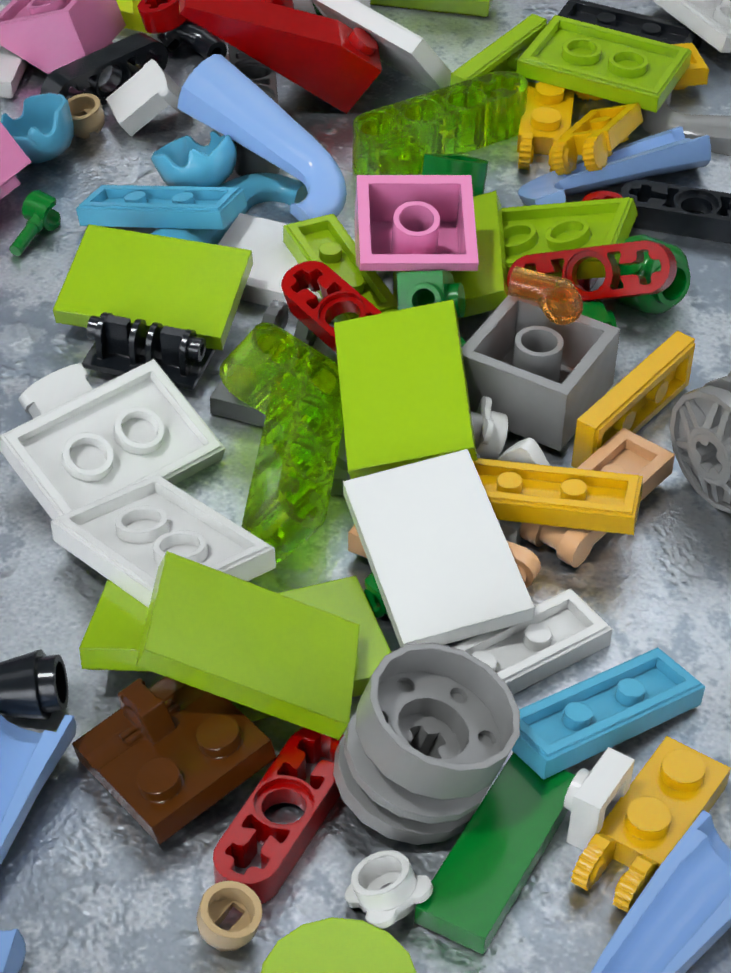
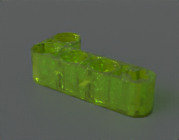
(439, 122)
(299, 436)

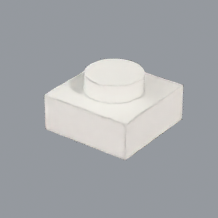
(595, 794)

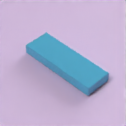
(162, 207)
(604, 711)

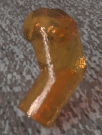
(552, 293)

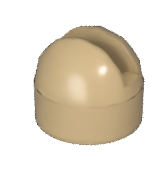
(92, 111)
(215, 907)

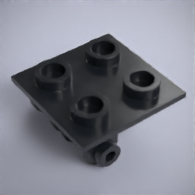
(124, 348)

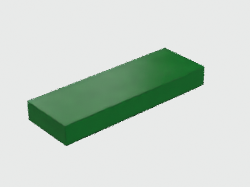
(495, 855)

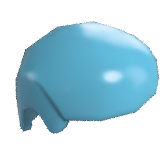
(43, 128)
(191, 164)

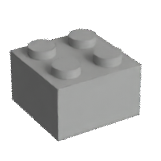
(539, 369)

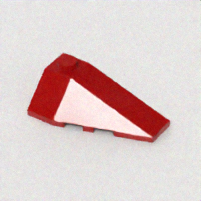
(299, 45)

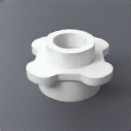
(489, 430)
(386, 888)

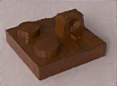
(172, 753)

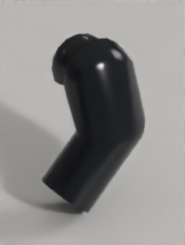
(196, 37)

